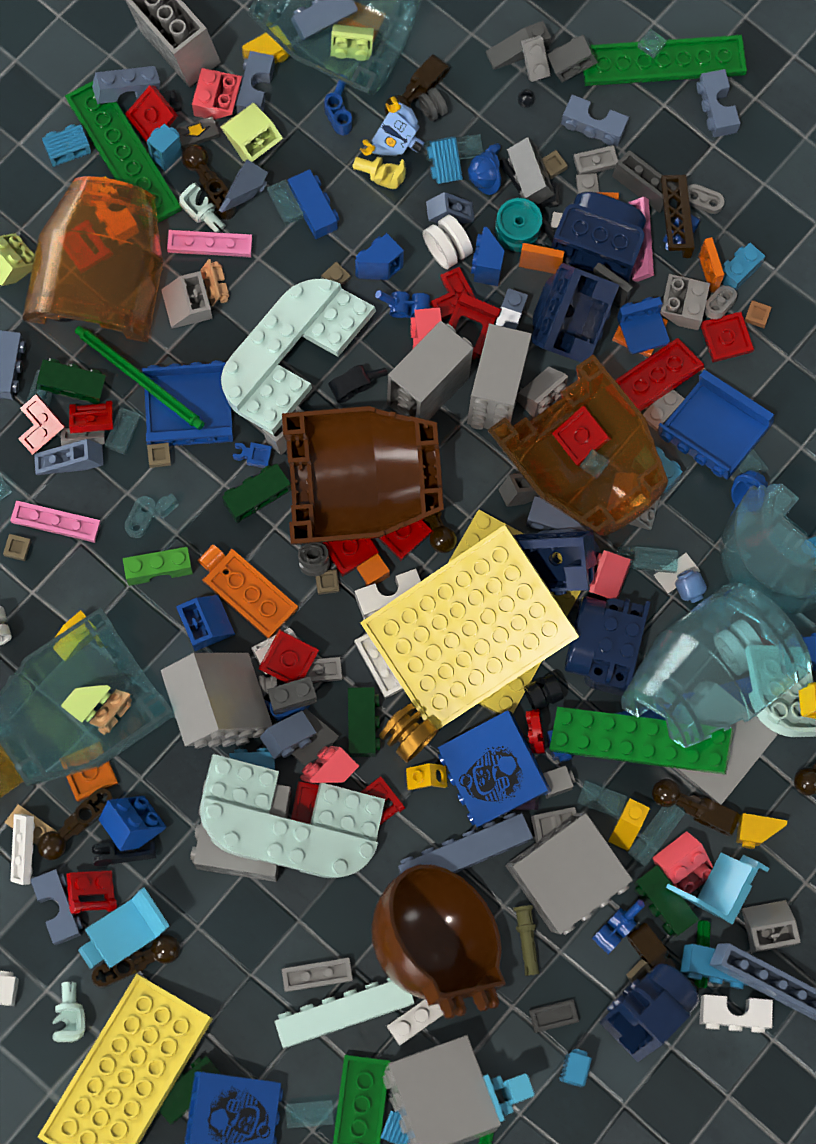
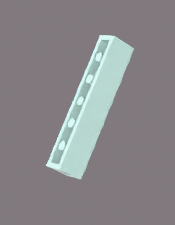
(341, 1013)

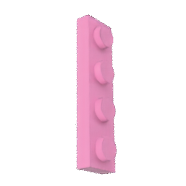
(209, 243)
(644, 265)
(55, 521)

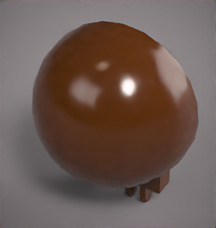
(438, 940)

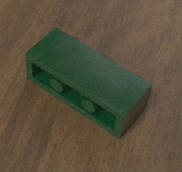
(70, 381)
(256, 492)
(363, 722)
(664, 903)
(179, 1097)

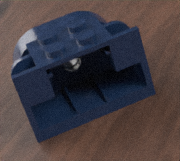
(600, 232)
(572, 312)
(578, 558)
(607, 643)
(650, 1010)

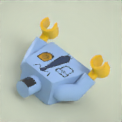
(395, 132)

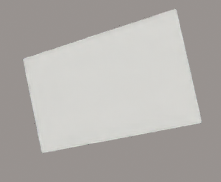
(668, 580)

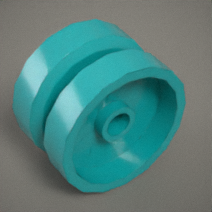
(518, 223)

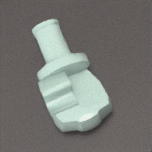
(202, 213)
(71, 1014)

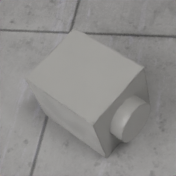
(559, 780)

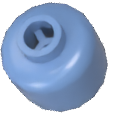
(690, 586)

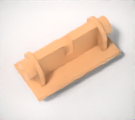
(211, 275)
(116, 704)

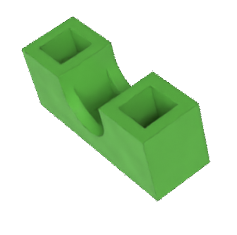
(170, 562)

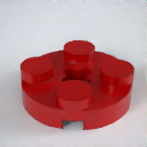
(535, 732)

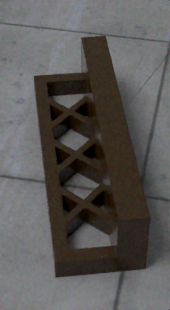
(682, 213)

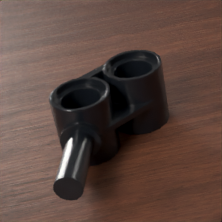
(354, 379)

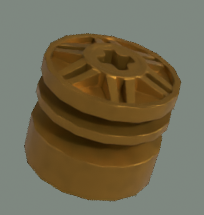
(408, 732)

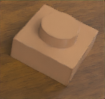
(757, 314)

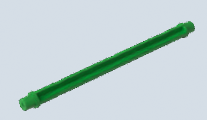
(143, 380)

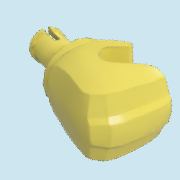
(382, 174)

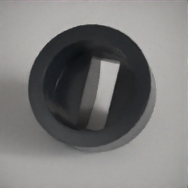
(527, 100)

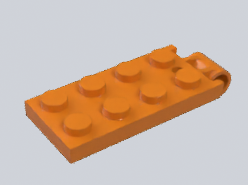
(247, 590)

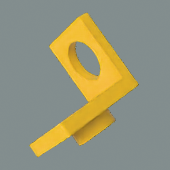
(425, 776)

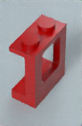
(477, 311)

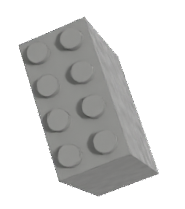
(176, 36)
(430, 373)
(498, 376)
(216, 699)
(747, 745)
(213, 859)
(569, 873)
(441, 1095)

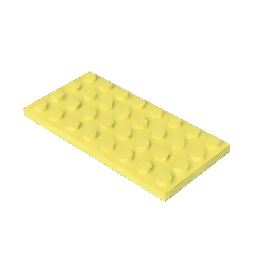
(128, 1069)

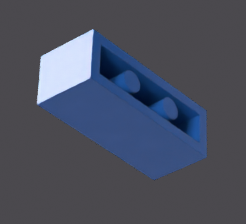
(314, 204)

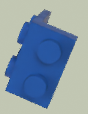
(643, 325)

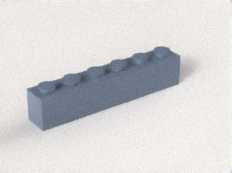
(475, 846)
(765, 979)

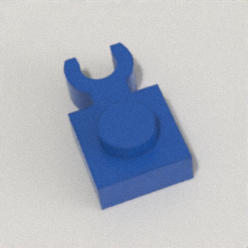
(257, 455)

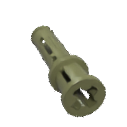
(526, 929)

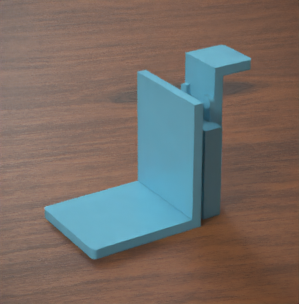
(725, 887)
(123, 931)
(513, 1091)

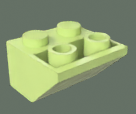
(351, 42)
(251, 133)
(15, 259)
(83, 701)

